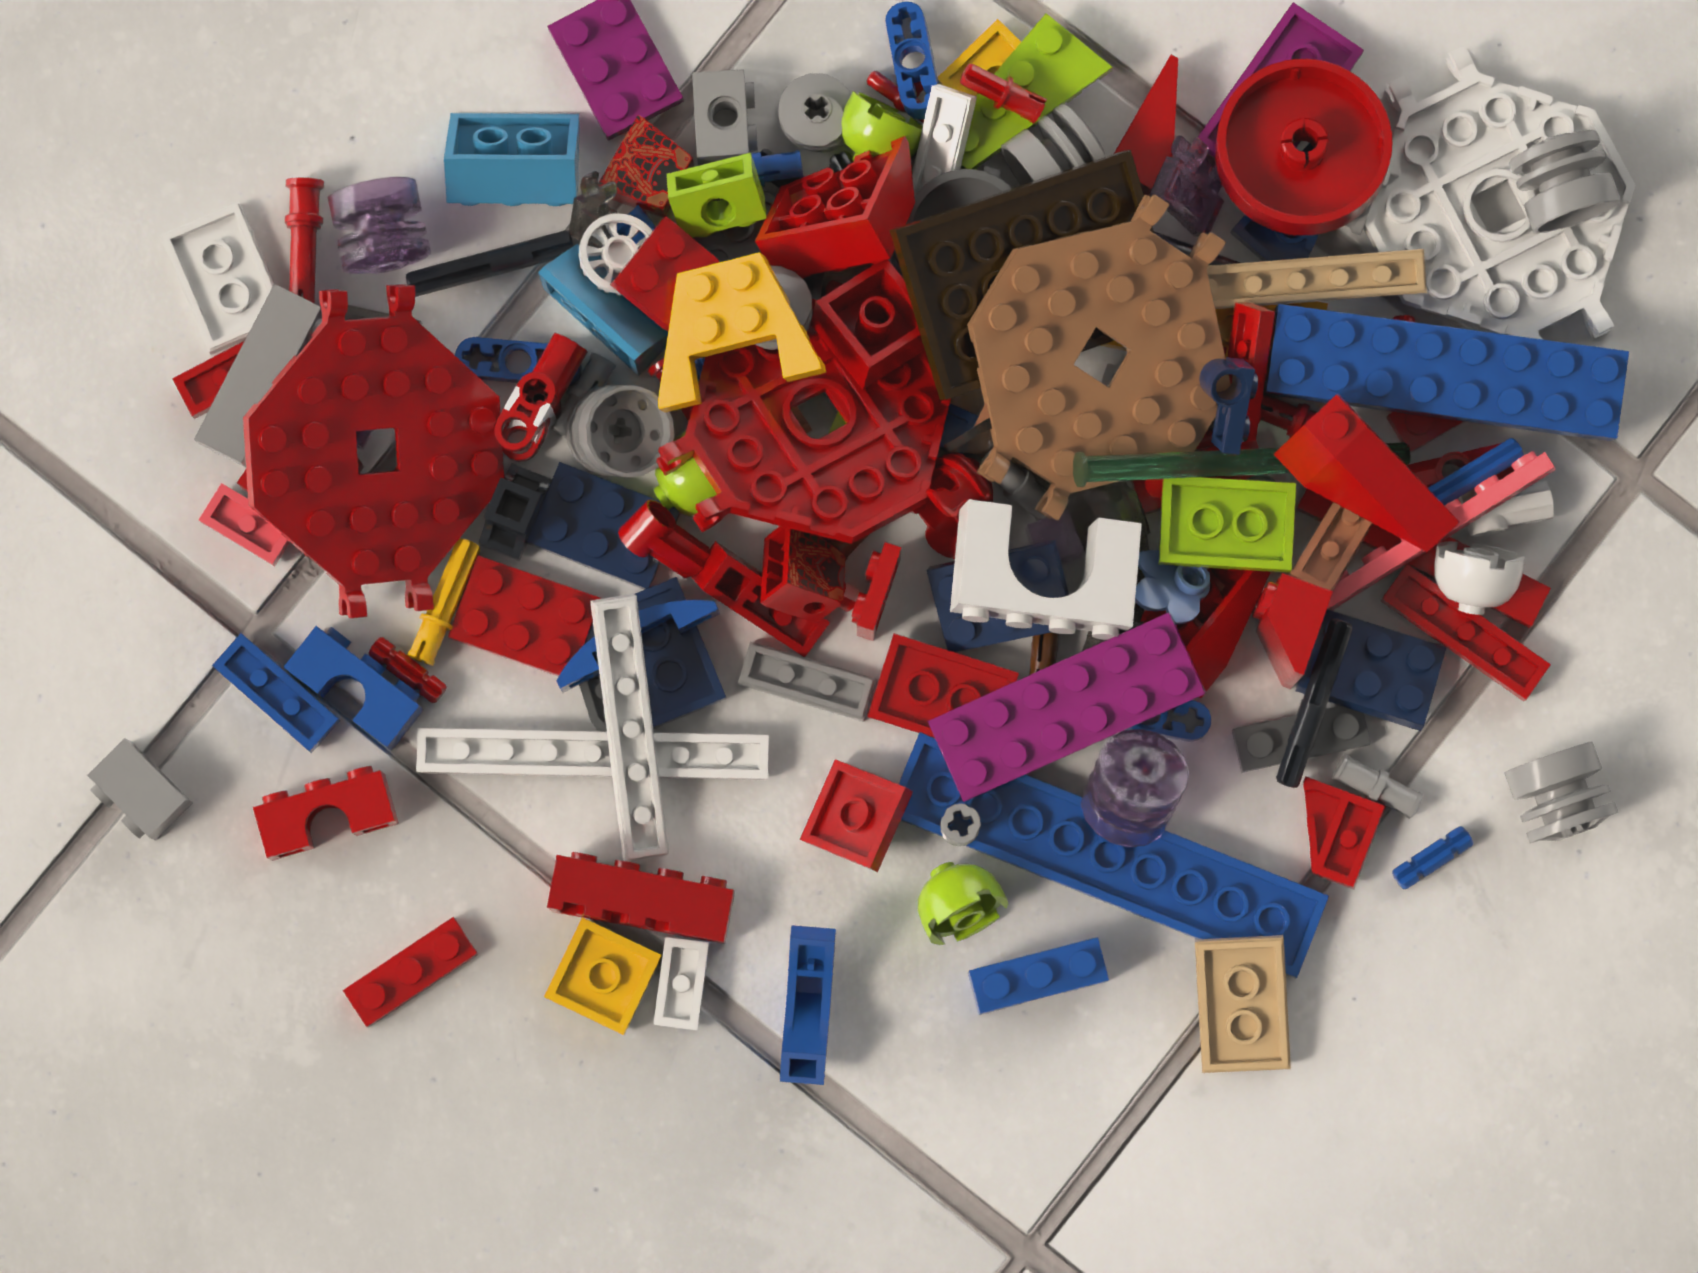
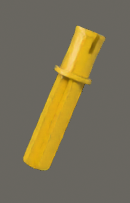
(445, 600)

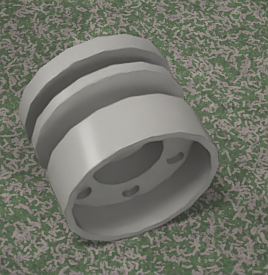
(1065, 146)
(1562, 174)
(640, 436)
(1561, 792)

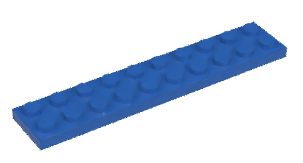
(1163, 882)

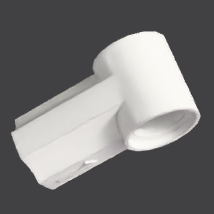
(1527, 507)

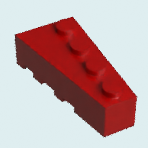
(641, 899)

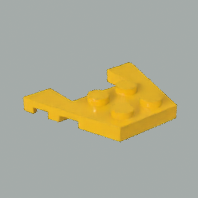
(727, 310)

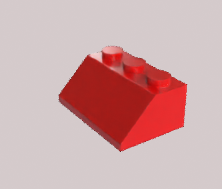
(1289, 624)

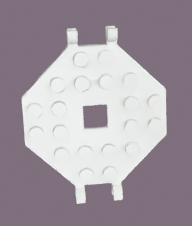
(1461, 147)

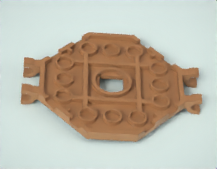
(1042, 318)

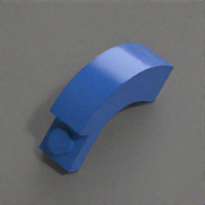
(807, 1005)

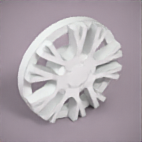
(615, 251)

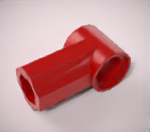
(655, 533)

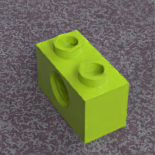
(730, 179)

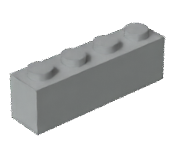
(275, 337)

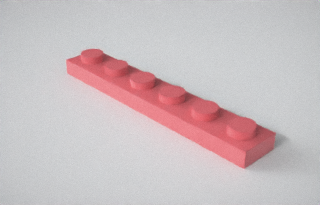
(1489, 496)

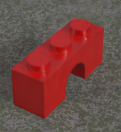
(287, 819)

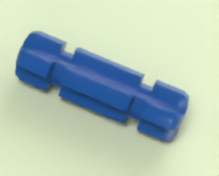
(1432, 857)

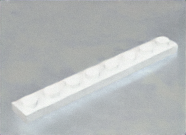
(586, 753)

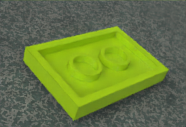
(1227, 524)

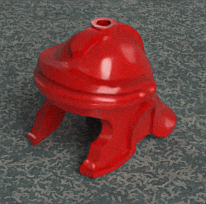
(951, 486)

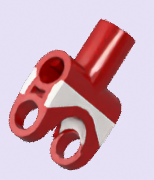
(549, 378)

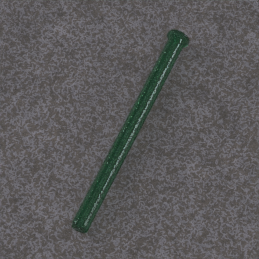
(1187, 464)

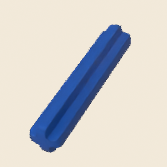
(1477, 471)

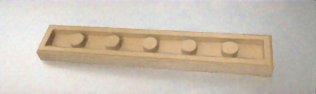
(1318, 278)

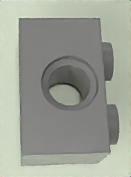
(718, 92)

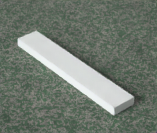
(629, 727)

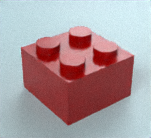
(869, 323)

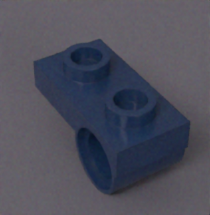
(1231, 419)

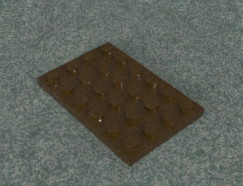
(959, 252)

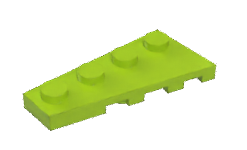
(1046, 63)

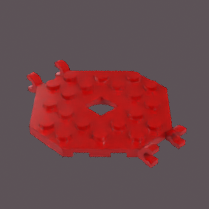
(307, 459)
(820, 486)

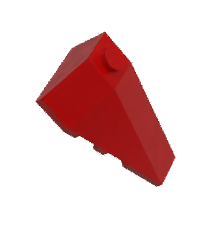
(1356, 469)
(1221, 620)

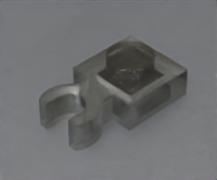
(591, 206)

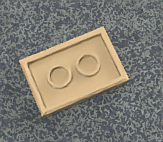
(1242, 1004)

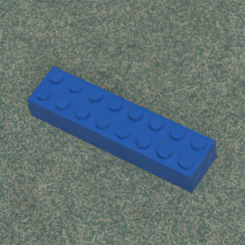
(1446, 372)

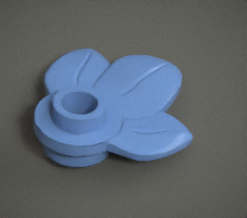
(1171, 587)

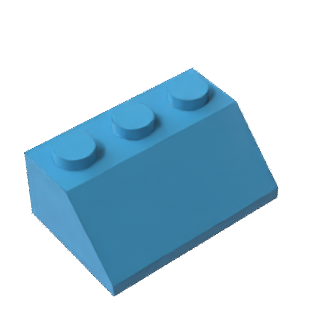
(512, 158)
(606, 315)

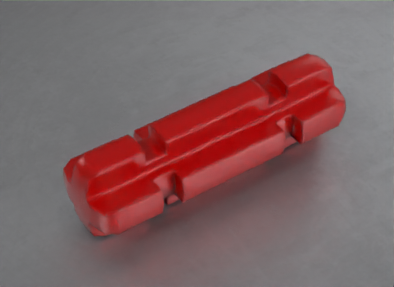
(407, 670)

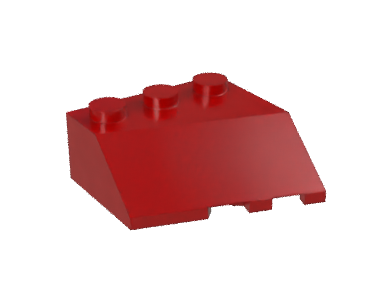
(840, 216)

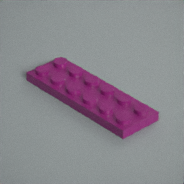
(1067, 707)

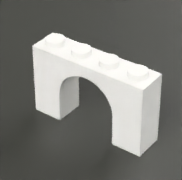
(988, 588)

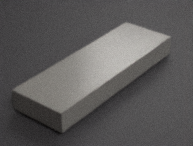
(806, 681)

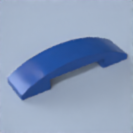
(685, 614)

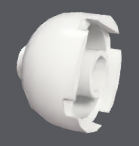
(1477, 575)

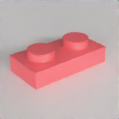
(236, 520)

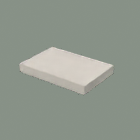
(220, 274)

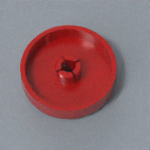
(1309, 104)

